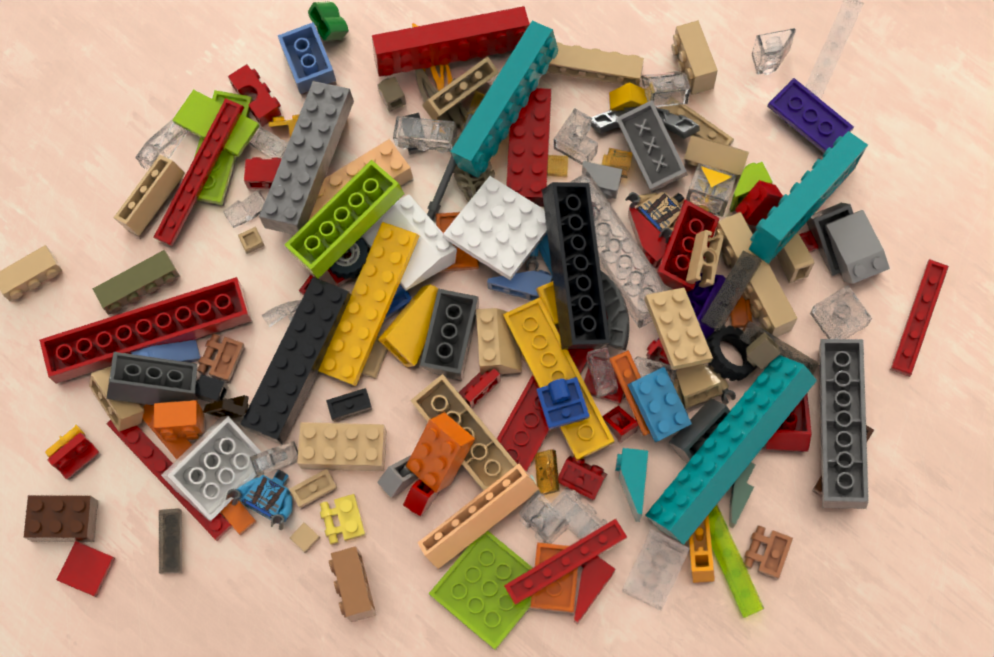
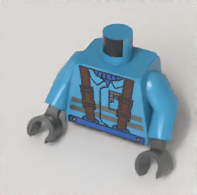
(266, 497)

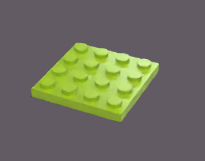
(476, 590)

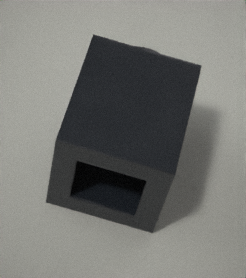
(210, 389)

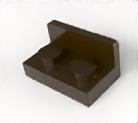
(231, 407)

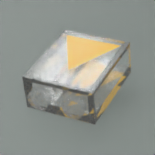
(711, 189)

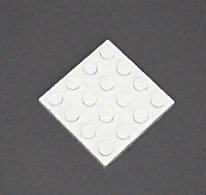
(498, 228)

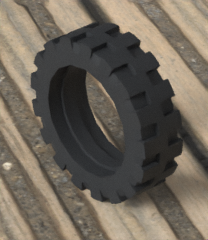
(720, 363)

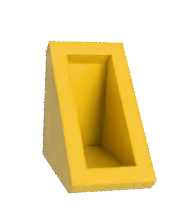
(627, 96)

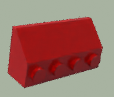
(678, 253)

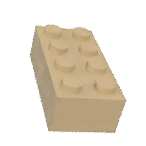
(342, 446)

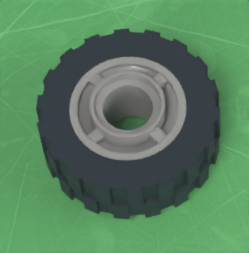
(353, 265)

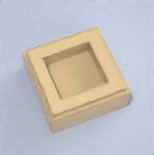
(251, 240)
(304, 537)

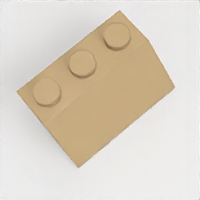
(496, 343)

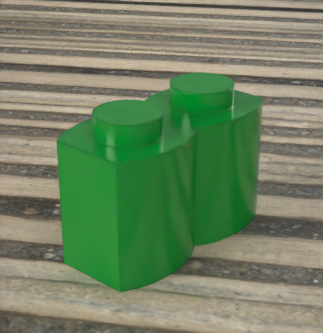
(328, 20)

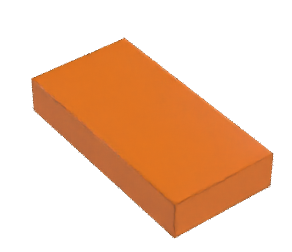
(741, 313)

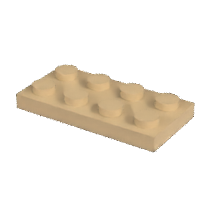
(678, 328)

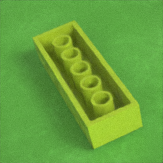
(344, 219)

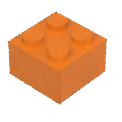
(179, 420)

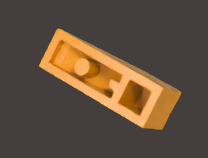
(701, 553)

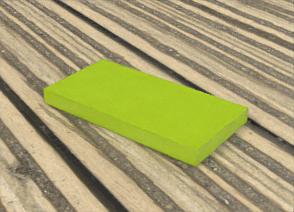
(198, 115)

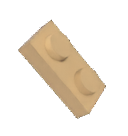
(313, 488)

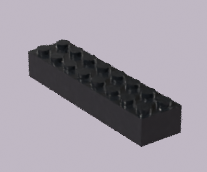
(575, 266)
(296, 362)

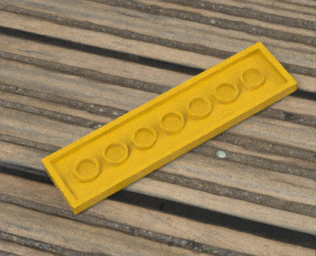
(369, 303)
(548, 362)

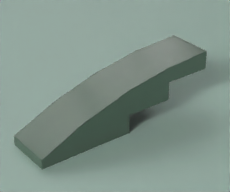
(740, 494)

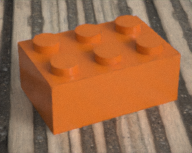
(440, 452)

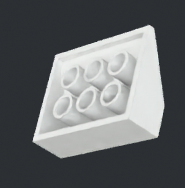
(431, 251)
(213, 467)

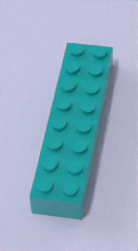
(505, 99)
(806, 197)

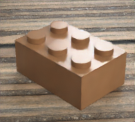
(352, 584)

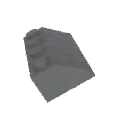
(450, 334)
(150, 379)

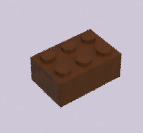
(60, 518)

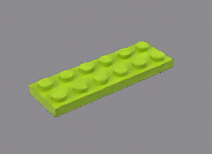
(218, 180)

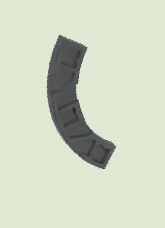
(677, 124)
(617, 314)

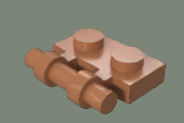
(225, 360)
(774, 555)

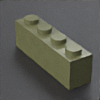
(136, 282)

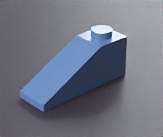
(522, 284)
(180, 351)

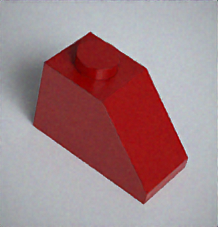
(419, 497)

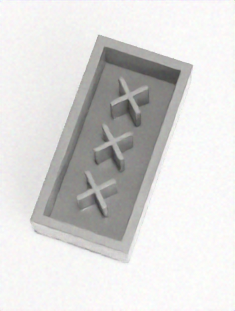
(652, 146)

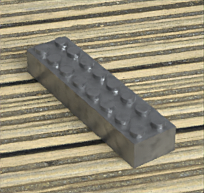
(306, 158)
(843, 424)

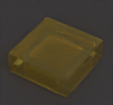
(557, 165)

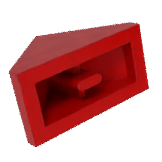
(620, 423)

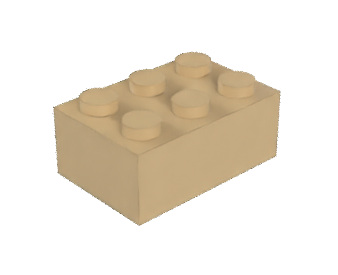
(694, 57)

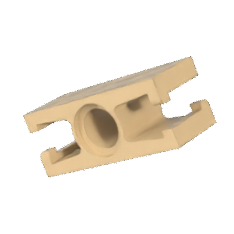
(712, 257)

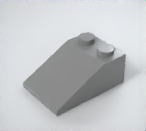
(856, 247)

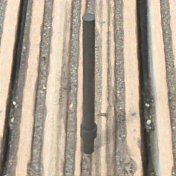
(434, 206)

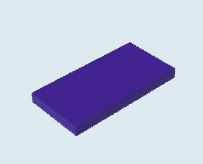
(809, 115)

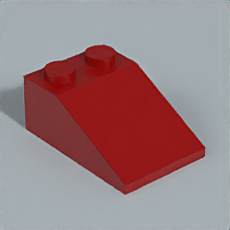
(795, 431)

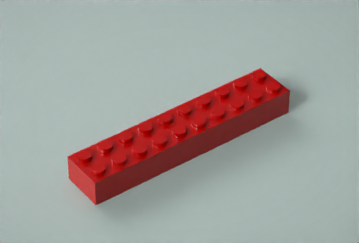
(163, 322)

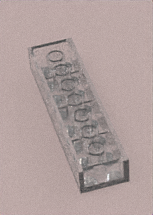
(621, 256)

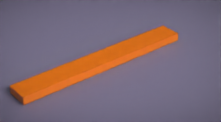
(235, 514)

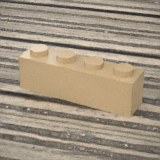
(460, 88)
(149, 195)

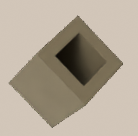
(391, 93)
(762, 351)

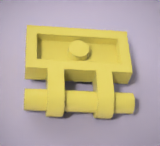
(349, 519)

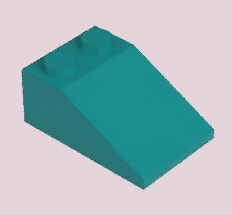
(632, 476)

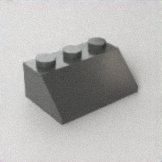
(703, 424)

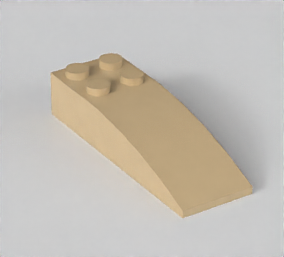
(487, 457)

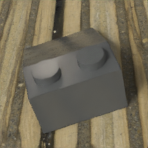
(817, 227)

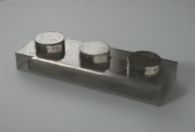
(170, 541)

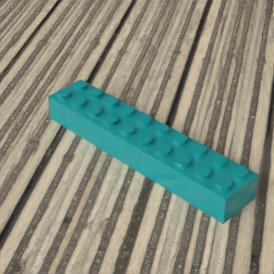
(730, 448)

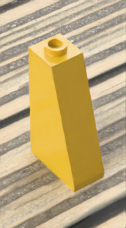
(409, 330)

